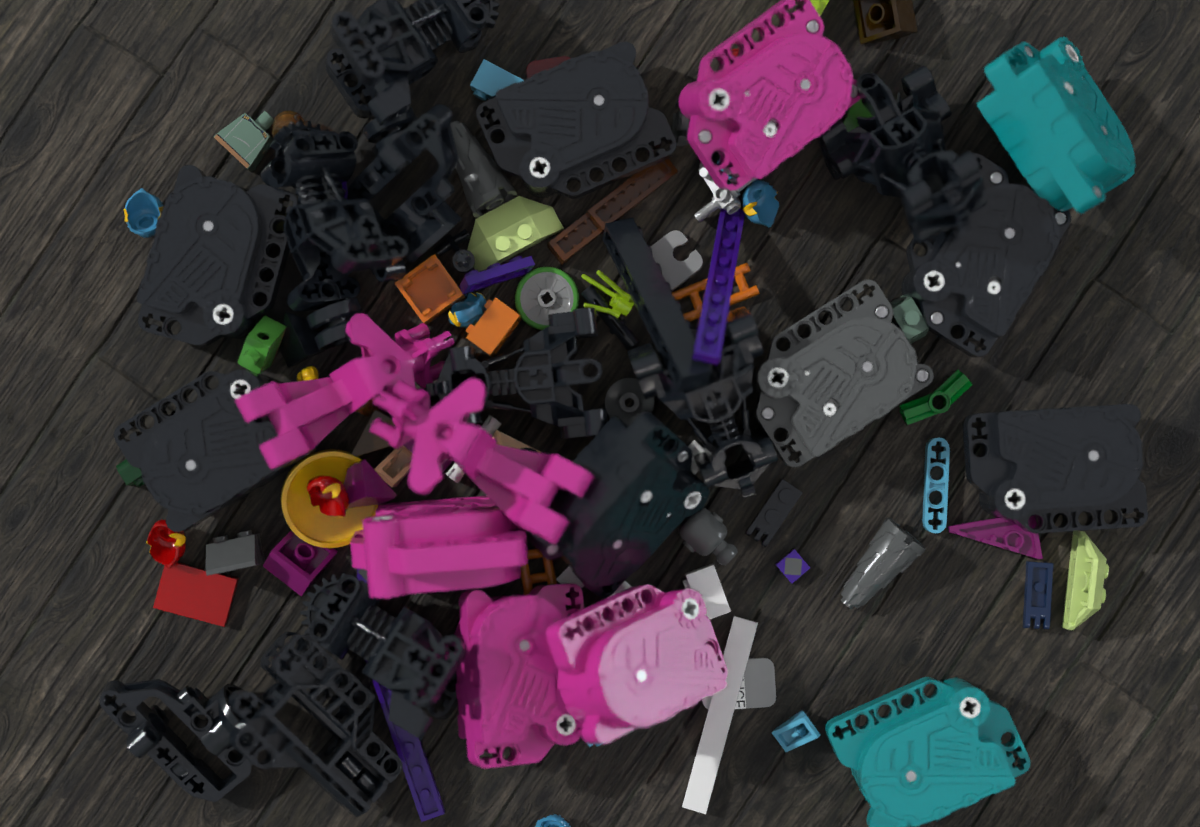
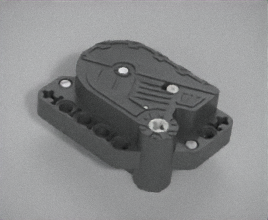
(836, 375)

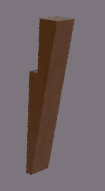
(610, 209)

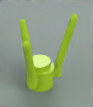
(621, 300)

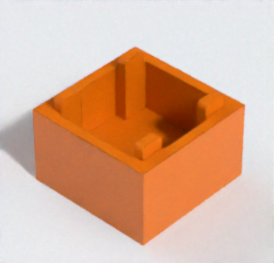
(430, 289)
(493, 327)

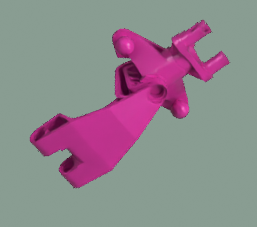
(312, 408)
(513, 478)

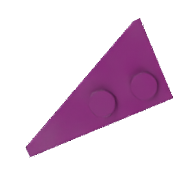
(1003, 534)

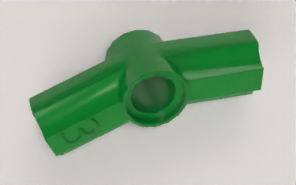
(922, 407)

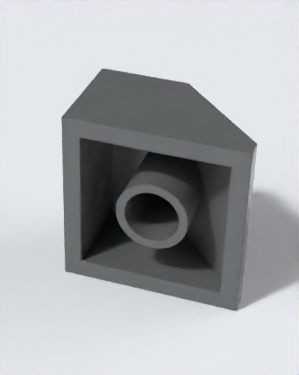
(234, 554)

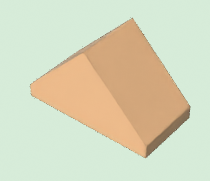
(395, 466)

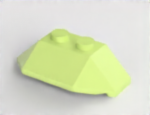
(511, 231)
(1084, 581)

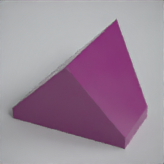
(366, 486)

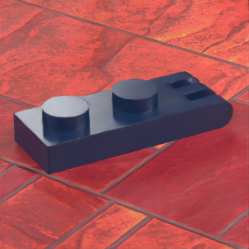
(1038, 594)

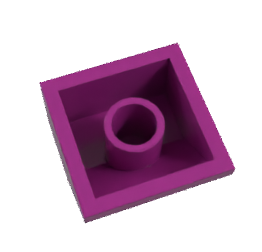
(298, 562)

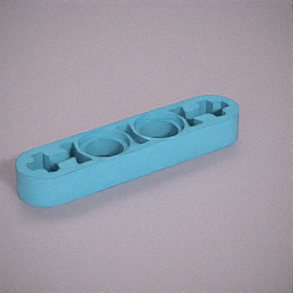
(936, 485)

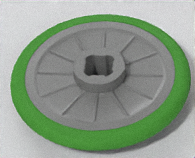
(539, 283)

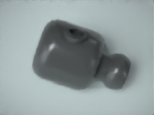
(706, 535)

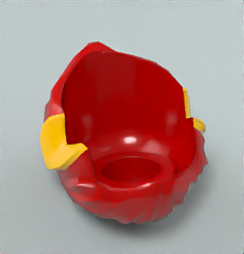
(329, 495)
(165, 544)

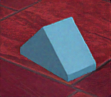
(795, 732)

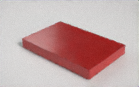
(195, 595)

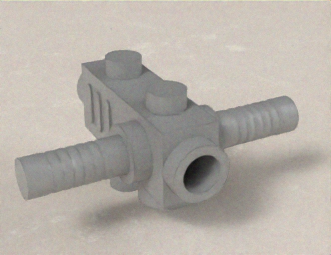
(721, 198)

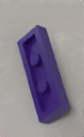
(496, 274)

